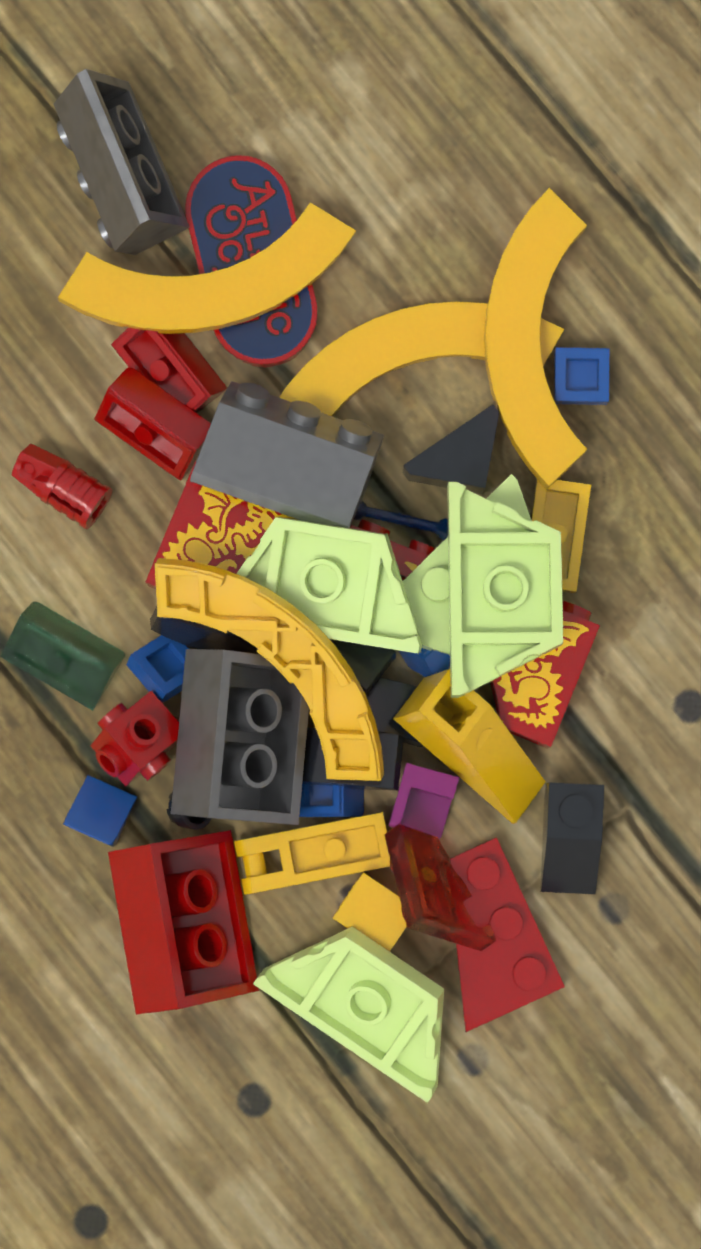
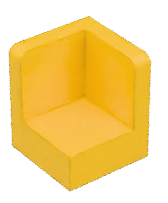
(372, 911)

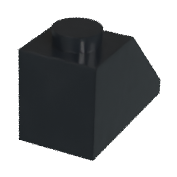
(571, 837)

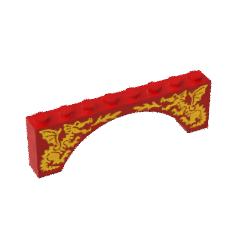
(227, 530)

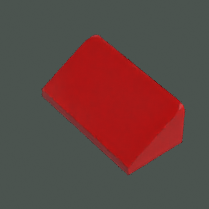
(171, 364)
(153, 422)

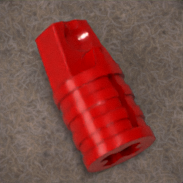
(62, 485)

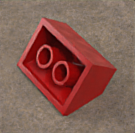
(183, 922)

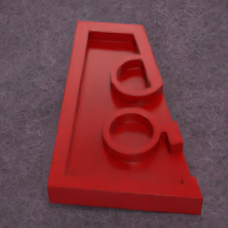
(518, 964)

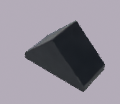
(459, 456)

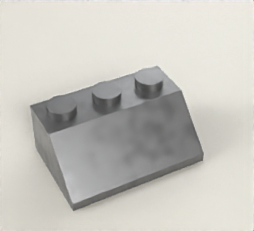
(118, 163)
(287, 456)

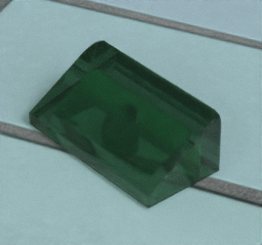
(62, 654)

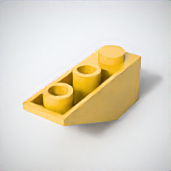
(472, 744)

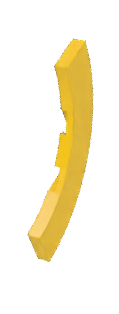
(211, 298)
(514, 339)
(393, 343)
(291, 645)

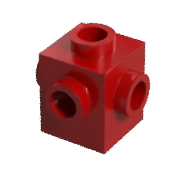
(136, 739)

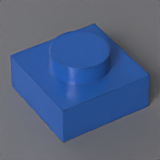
(581, 376)
(160, 667)

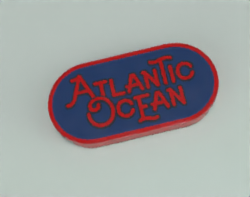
(233, 214)

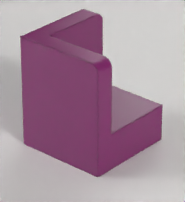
(423, 799)

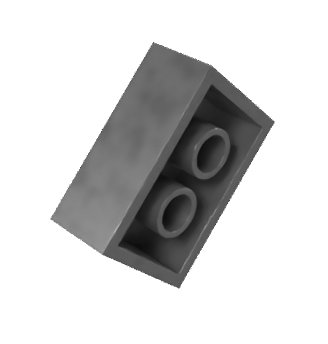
(239, 740)

